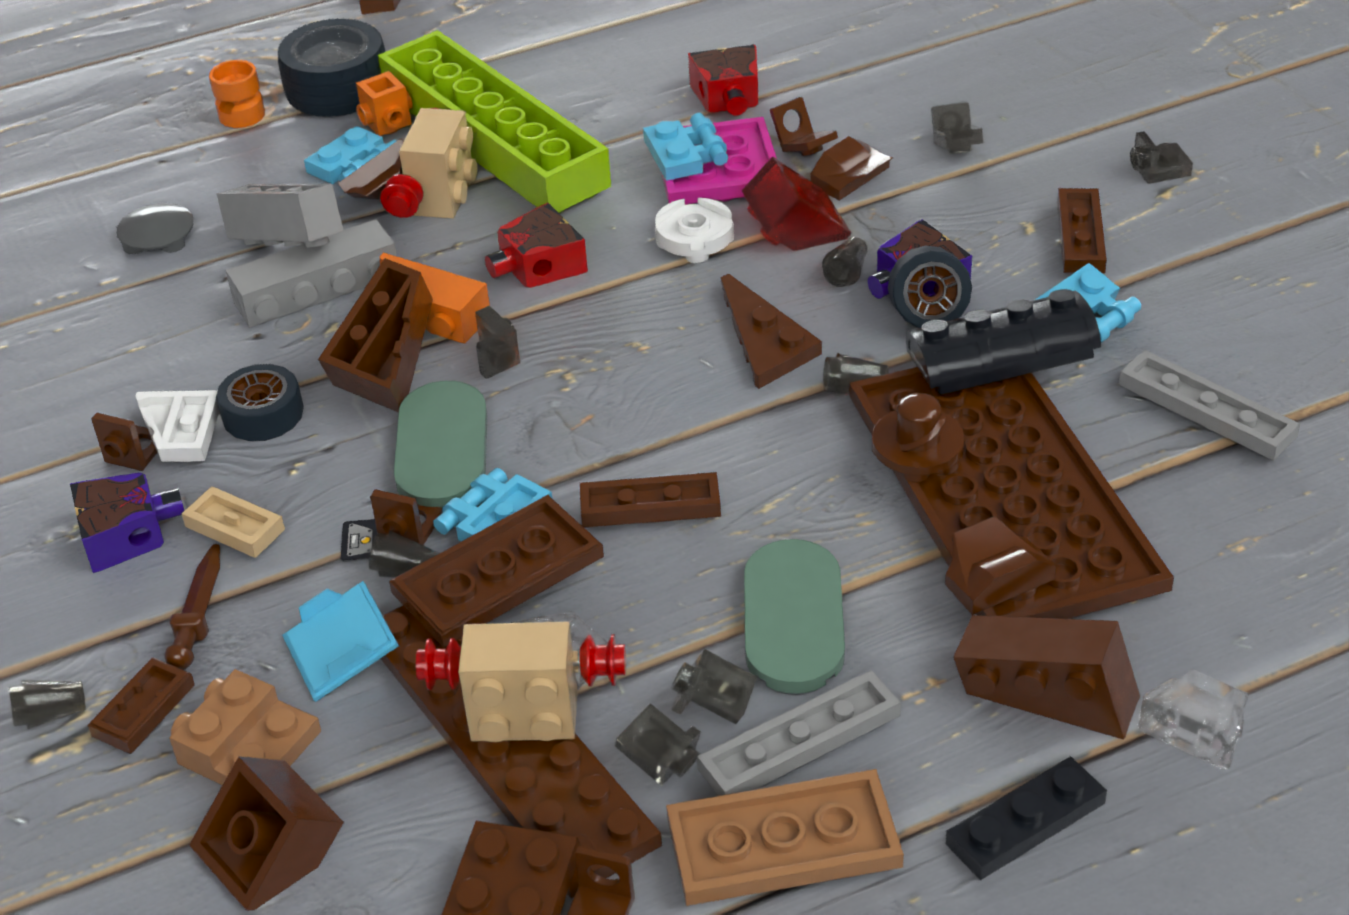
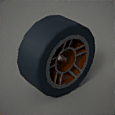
(927, 264)
(260, 402)

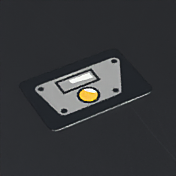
(357, 539)

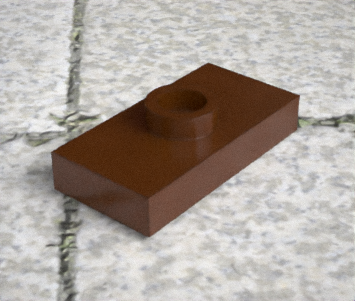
(141, 705)

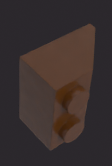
(264, 830)

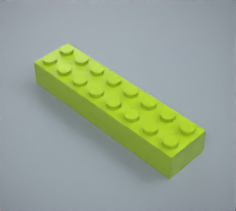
(512, 130)

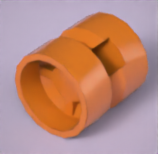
(237, 93)

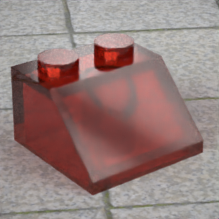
(793, 208)

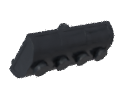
(1004, 341)

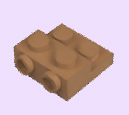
(241, 720)

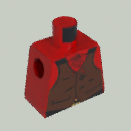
(725, 78)
(538, 249)

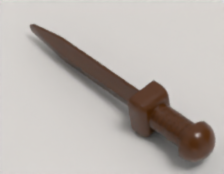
(191, 623)

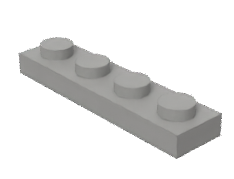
(1209, 404)
(799, 735)

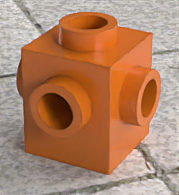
(383, 104)

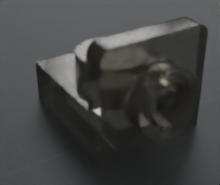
(1159, 162)
(714, 685)

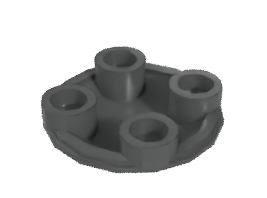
(155, 228)

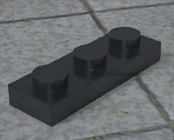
(1025, 817)

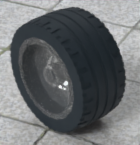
(325, 62)

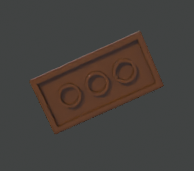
(496, 569)

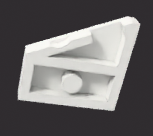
(180, 422)

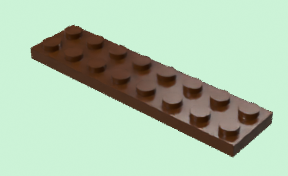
(533, 782)

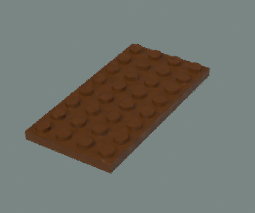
(1036, 480)

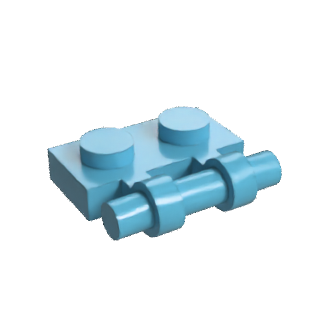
(675, 149)
(345, 154)
(1101, 297)
(496, 500)

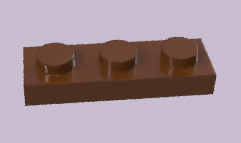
(1081, 229)
(650, 499)

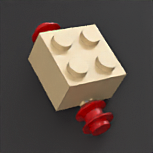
(434, 167)
(519, 677)

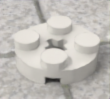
(694, 228)

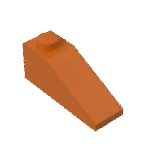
(453, 301)

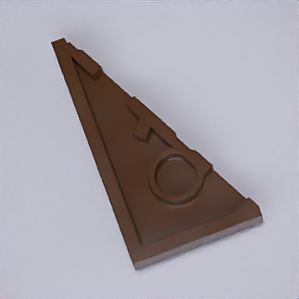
(768, 336)

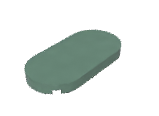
(440, 442)
(793, 616)

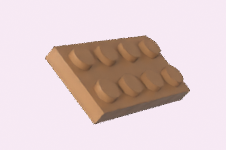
(783, 837)

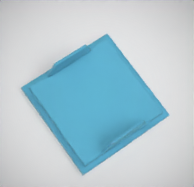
(338, 638)

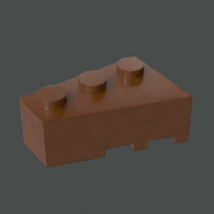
(381, 337)
(1051, 669)

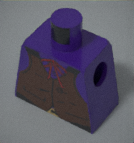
(913, 237)
(121, 517)

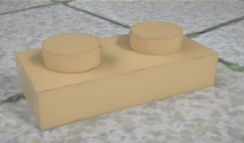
(233, 521)

